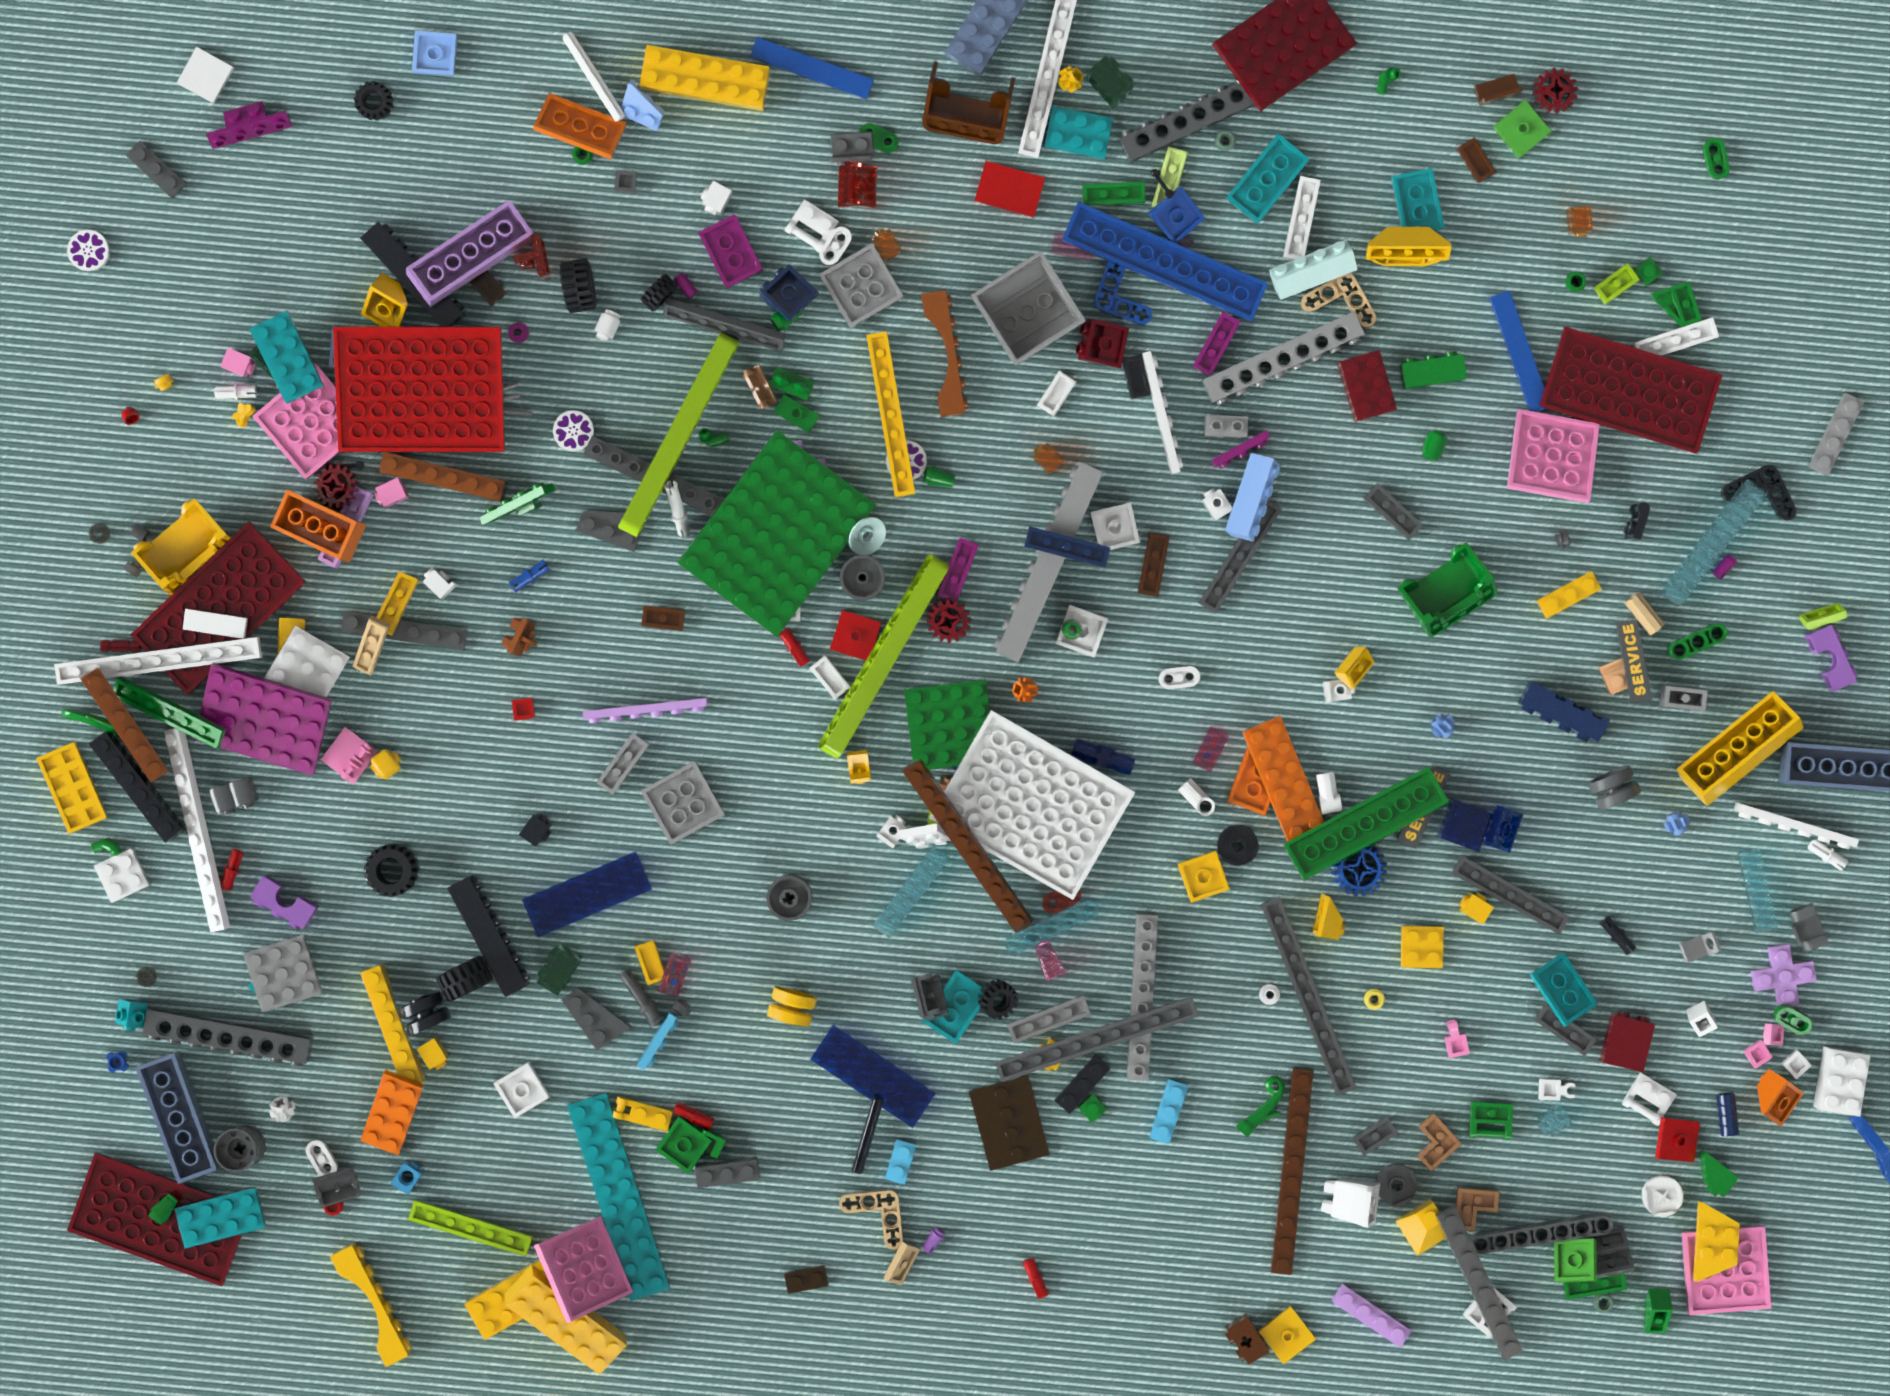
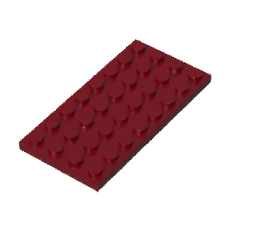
(1630, 390)
(239, 580)
(116, 1211)

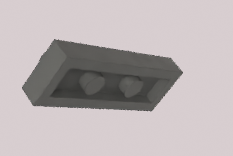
(156, 169)
(1393, 511)
(1570, 1034)

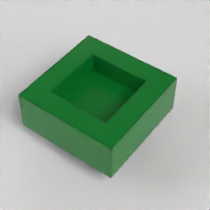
(1647, 271)
(1092, 1108)

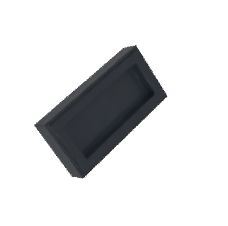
(1136, 377)

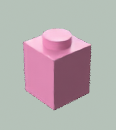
(238, 363)
(391, 492)

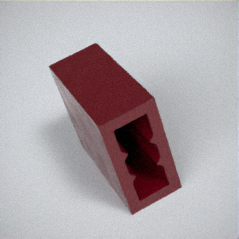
(1627, 1041)

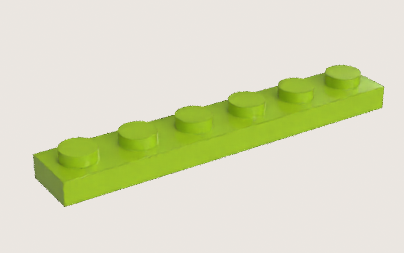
(470, 1227)

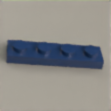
(1067, 547)

